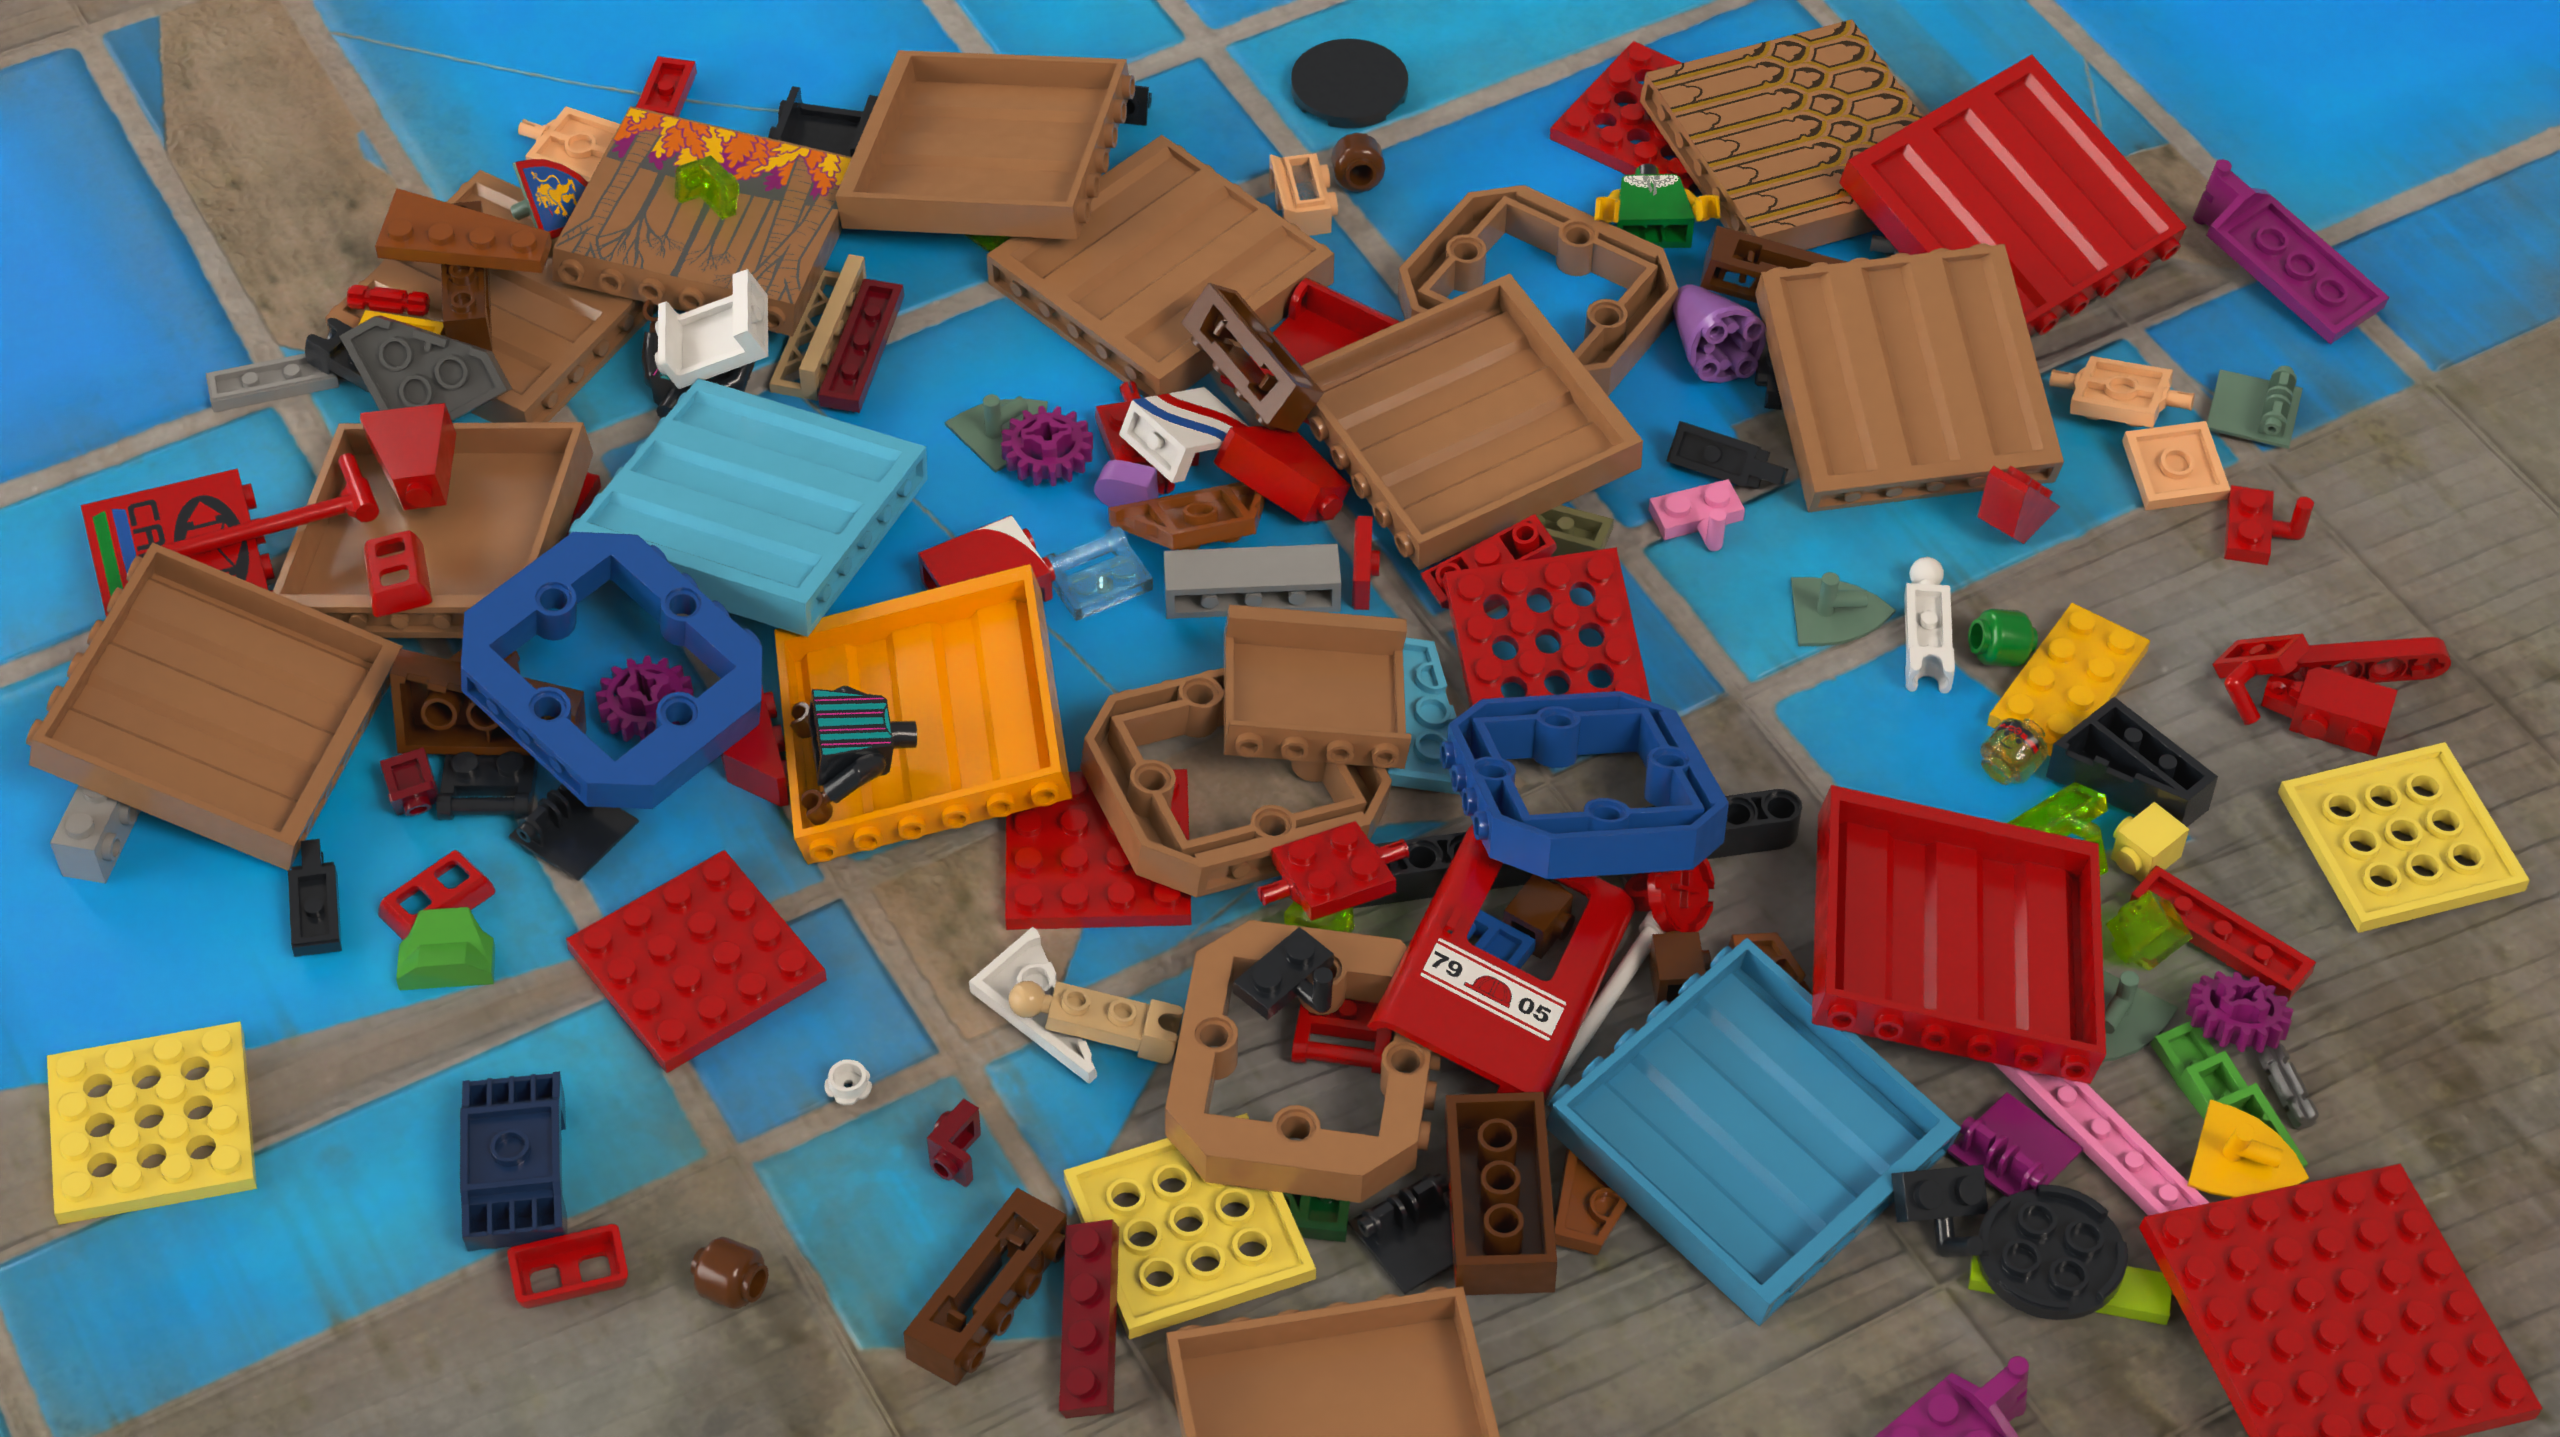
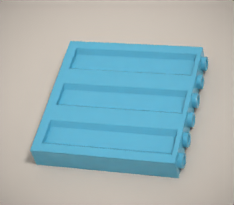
(761, 501)

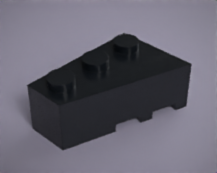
(2132, 765)

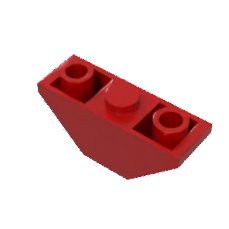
(2015, 503)
(1516, 543)
(756, 761)

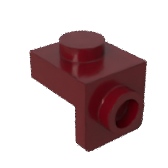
(410, 782)
(950, 1140)

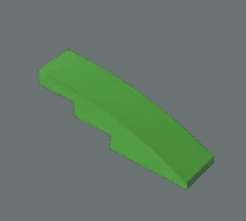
(2213, 1076)

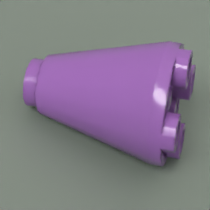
(1718, 334)

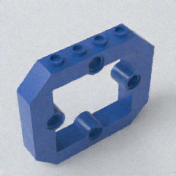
(561, 581)
(1607, 834)

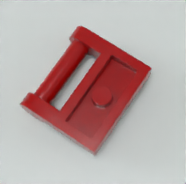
(1347, 1022)

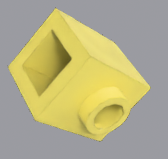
(2148, 841)

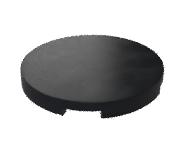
(1349, 82)
(2052, 1252)

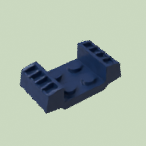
(512, 1160)

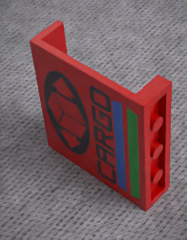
(170, 513)

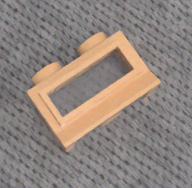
(1302, 192)

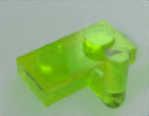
(2069, 813)

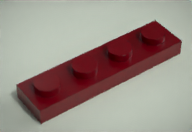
(861, 345)
(1089, 1319)

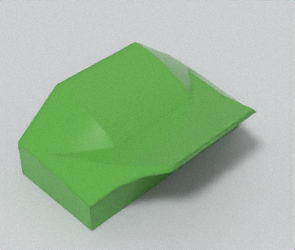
(445, 951)

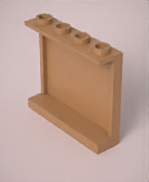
(1315, 687)

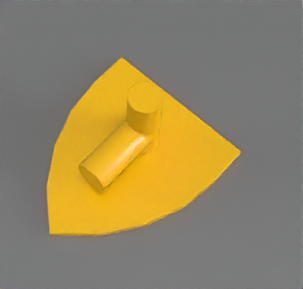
(2241, 1155)

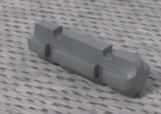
(2288, 1086)

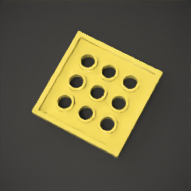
(2411, 894)
(179, 1177)
(1191, 1291)

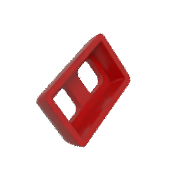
(403, 595)
(467, 894)
(566, 1254)

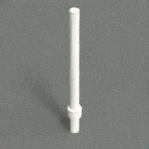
(1609, 995)

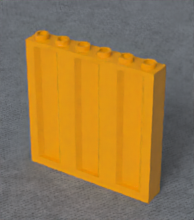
(974, 679)

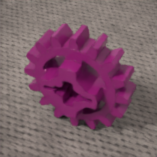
(1047, 445)
(634, 693)
(2239, 1011)

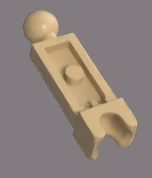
(1103, 1018)

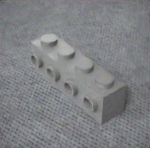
(92, 835)

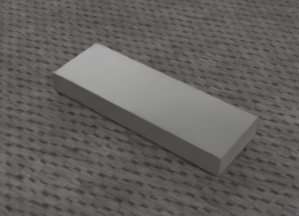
(266, 382)

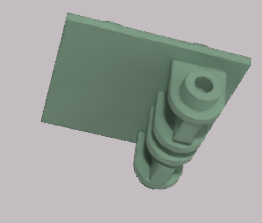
(2256, 406)

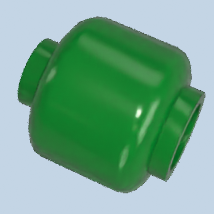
(2002, 638)

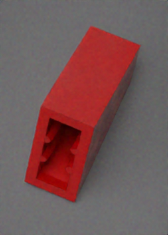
(414, 452)
(1284, 471)

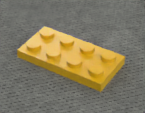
(2071, 673)

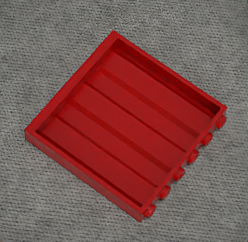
(2023, 172)
(1958, 935)

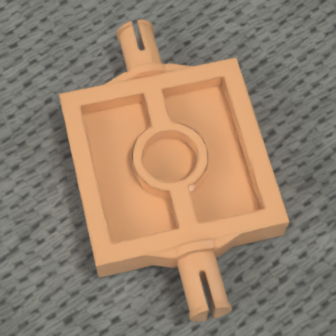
(571, 139)
(2121, 391)

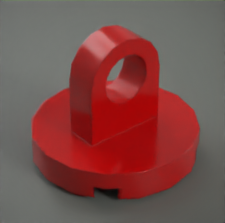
(1675, 897)

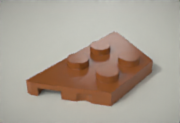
(1193, 517)

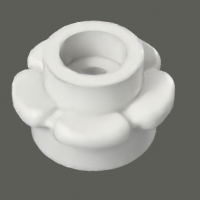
(845, 1073)

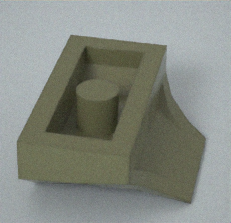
(1576, 529)

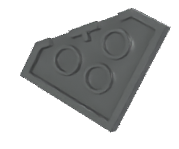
(421, 368)

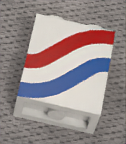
(1175, 427)

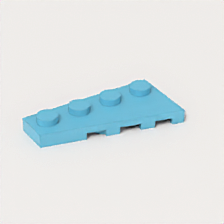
(1426, 719)

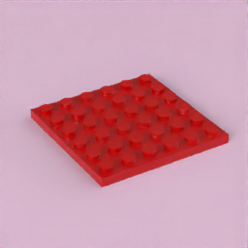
(2339, 1312)

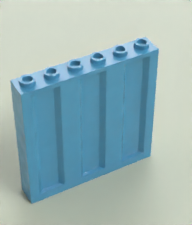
(1749, 1129)

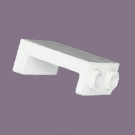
(713, 335)

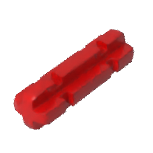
(388, 300)

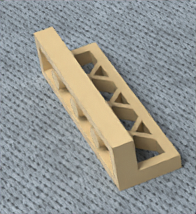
(823, 337)

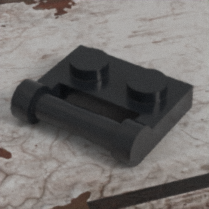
(482, 783)

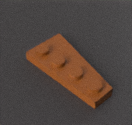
(449, 234)

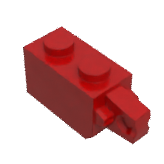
(2333, 708)

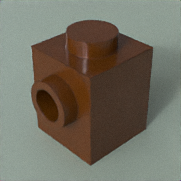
(1542, 912)
(1673, 961)

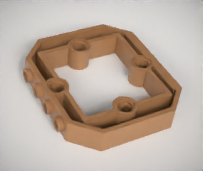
(1614, 330)
(1140, 792)
(1261, 1152)

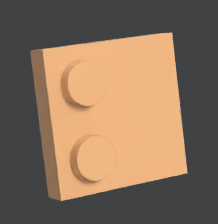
(2176, 465)

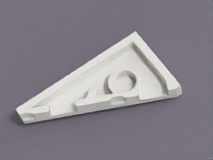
(1027, 962)

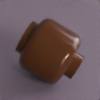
(1358, 162)
(729, 1273)

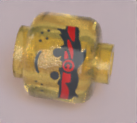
(2013, 751)

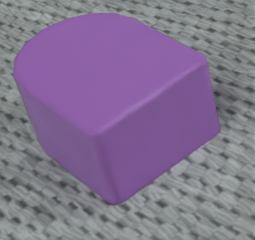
(1126, 483)

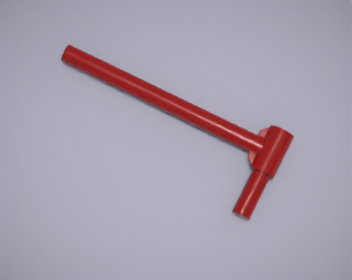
(355, 500)

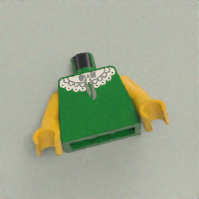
(1656, 208)

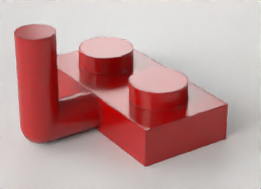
(2251, 524)
(2257, 657)

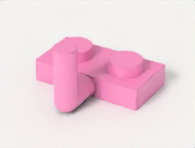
(1699, 510)

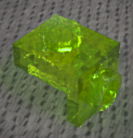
(709, 181)

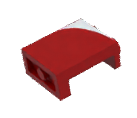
(985, 552)

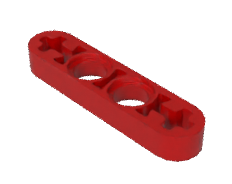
(2412, 659)

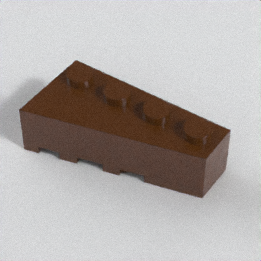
(438, 716)

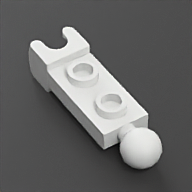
(1928, 626)

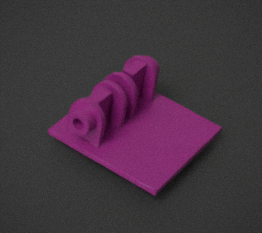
(2014, 1147)

